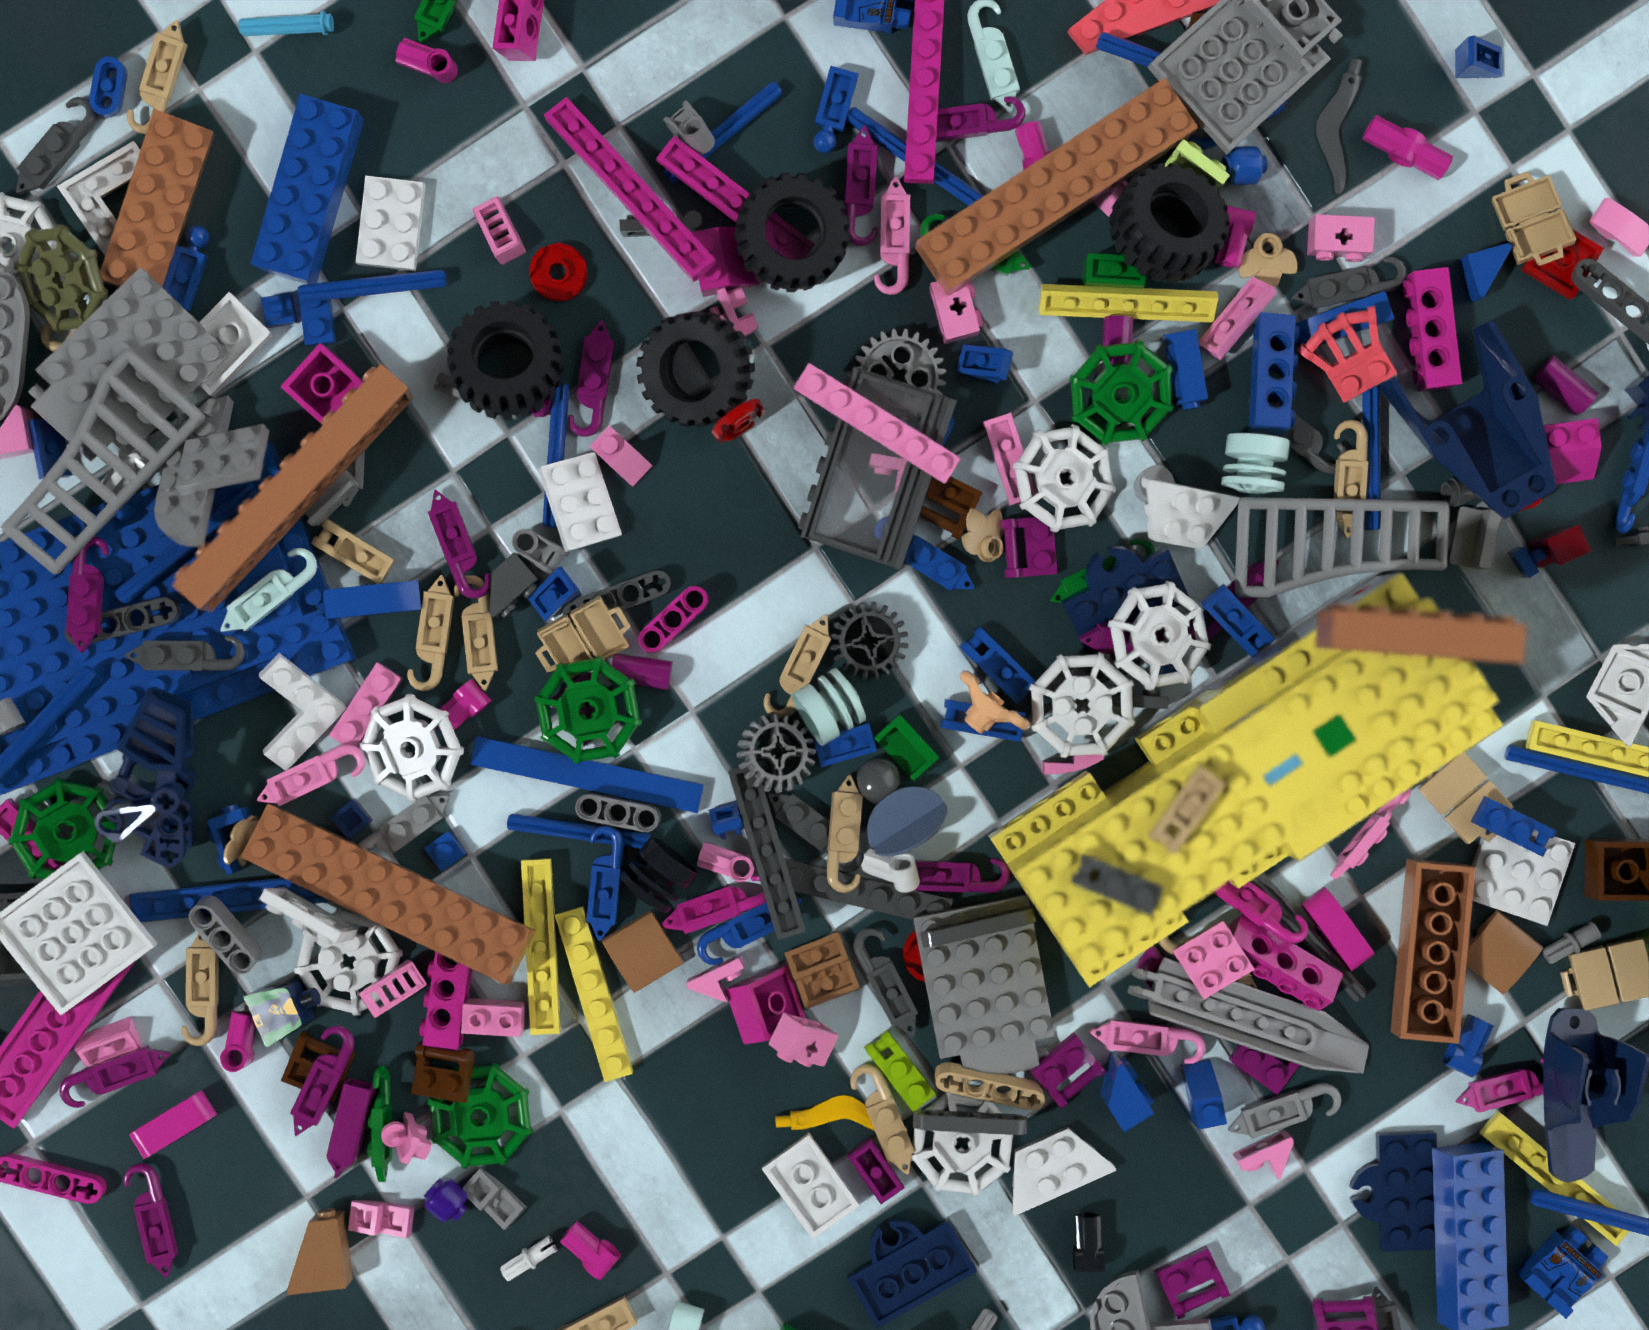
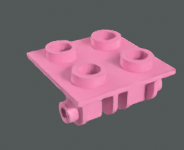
(1213, 959)

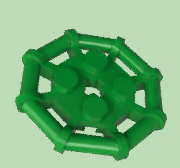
(1120, 376)
(598, 696)
(48, 827)
(492, 1128)

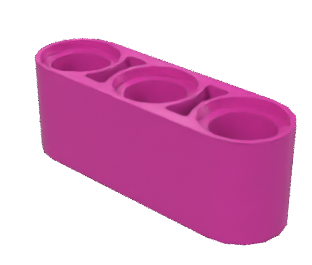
(660, 625)
(1337, 929)
(172, 1124)

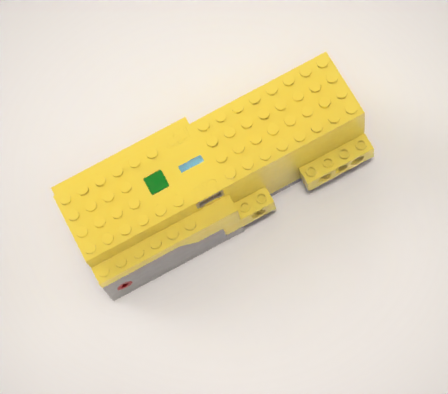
(1304, 755)

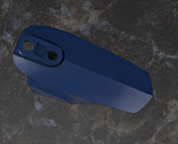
(1585, 1085)

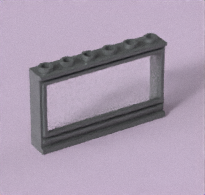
(865, 491)

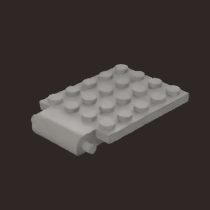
(1246, 62)
(134, 318)
(987, 992)

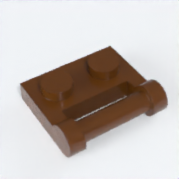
(953, 496)
(300, 1065)
(443, 1082)

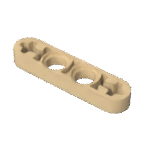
(987, 1090)

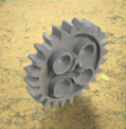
(920, 359)

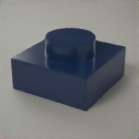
(351, 818)

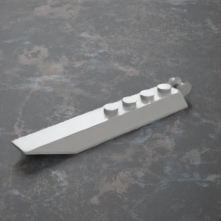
(1253, 1020)

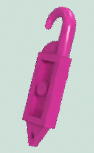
(712, 908)
(1260, 909)
(1501, 1090)

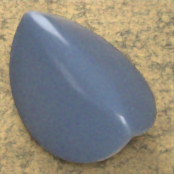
(905, 820)

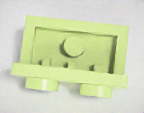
(1190, 155)

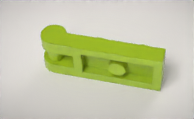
(901, 1071)

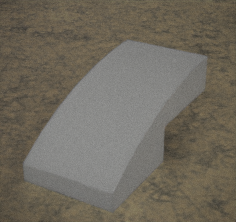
(494, 1198)

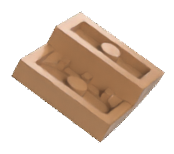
(642, 951)
(1501, 952)
(822, 970)

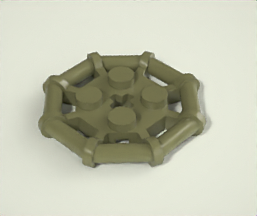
(80, 274)

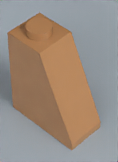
(323, 1255)

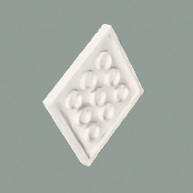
(72, 933)

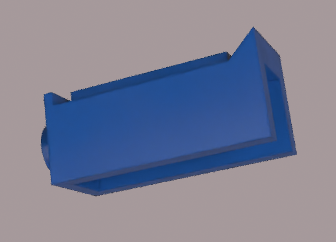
(1187, 375)

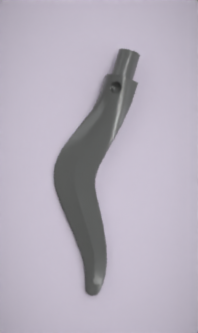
(1330, 120)

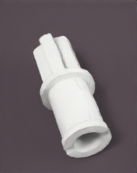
(528, 1259)

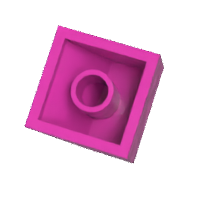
(729, 266)
(321, 382)
(1574, 449)
(761, 1002)

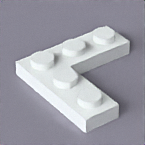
(88, 187)
(317, 711)

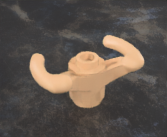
(988, 708)

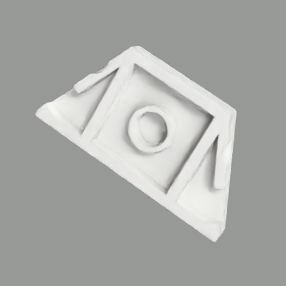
(1184, 513)
(1622, 690)
(1054, 1167)

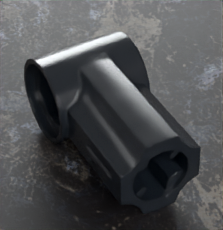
(1088, 1251)

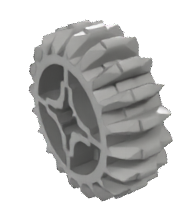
(776, 765)

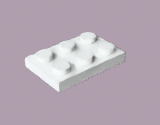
(390, 223)
(239, 333)
(579, 501)
(308, 915)
(810, 1186)

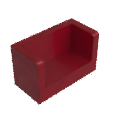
(1561, 545)

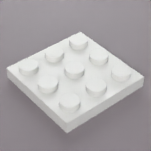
(1519, 879)

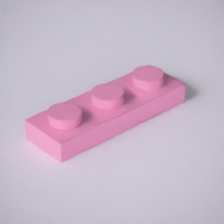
(1236, 318)
(1006, 450)
(374, 692)

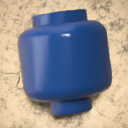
(1245, 165)

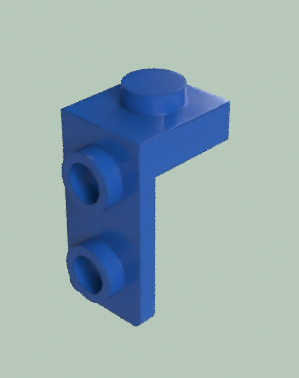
(218, 833)

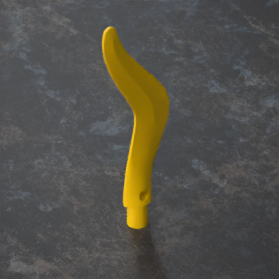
(830, 1110)

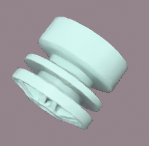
(1255, 462)
(832, 704)

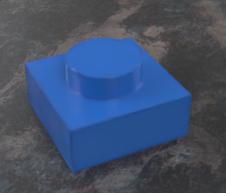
(445, 851)

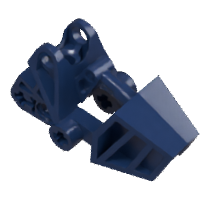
(159, 740)

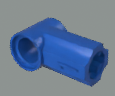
(1467, 1055)

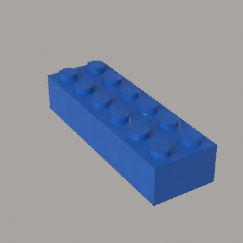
(307, 190)
(1470, 1236)

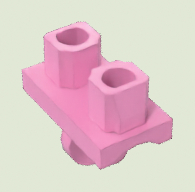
(731, 300)
(407, 1138)

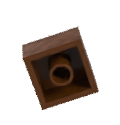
(1616, 869)

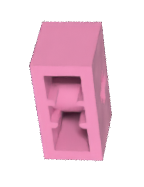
(1356, 230)
(955, 326)
(494, 1017)
(803, 1040)

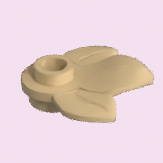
(1268, 266)
(984, 535)
(239, 838)

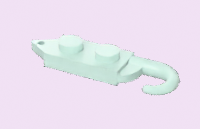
(993, 56)
(267, 594)

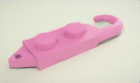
(895, 236)
(309, 775)
(1372, 832)
(1147, 1038)

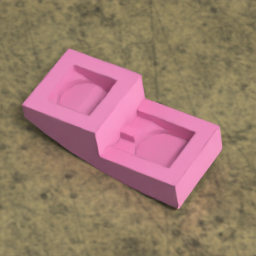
(1622, 225)
(1077, 763)
(381, 1217)

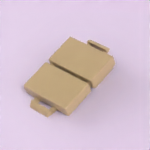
(1533, 219)
(594, 632)
(1456, 788)
(1599, 977)

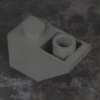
(510, 583)

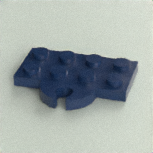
(1109, 587)
(1400, 1190)
(909, 1269)

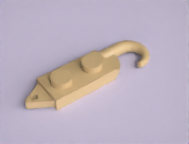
(1351, 472)
(479, 636)

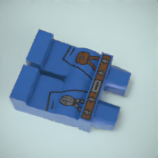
(871, 15)
(1561, 1271)

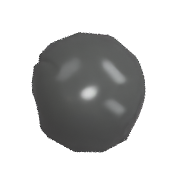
(877, 779)

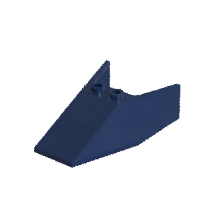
(1495, 437)

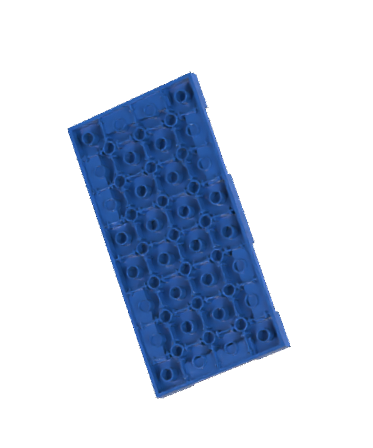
(41, 661)

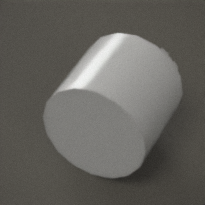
(1153, 472)

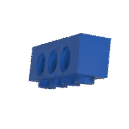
(1262, 416)

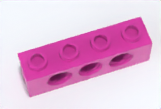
(518, 29)
(1441, 315)
(1294, 961)
(435, 1031)

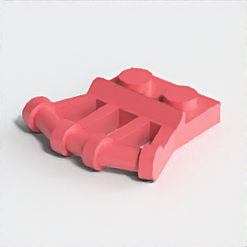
(1360, 369)

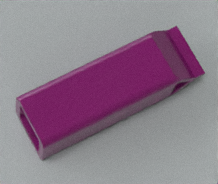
(350, 1124)

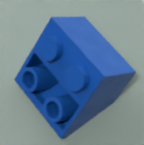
(1123, 1096)

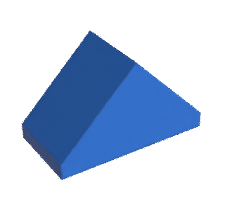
(1478, 59)
(1481, 269)

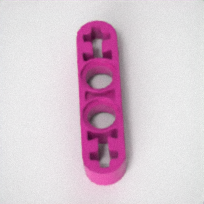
(49, 1176)

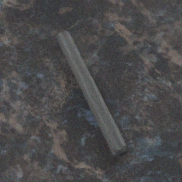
(1313, 940)

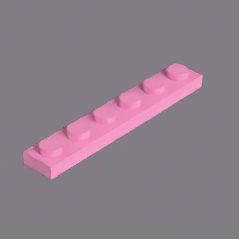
(877, 423)

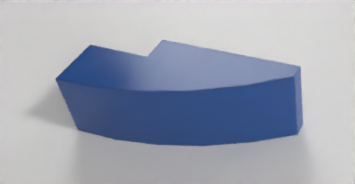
(1383, 315)
(371, 599)

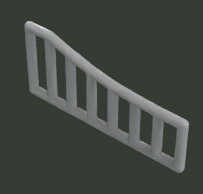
(83, 435)
(1328, 570)

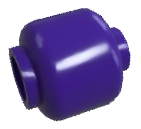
(445, 1200)

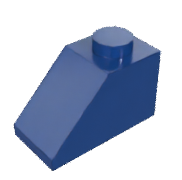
(1203, 1095)

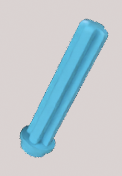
(287, 25)

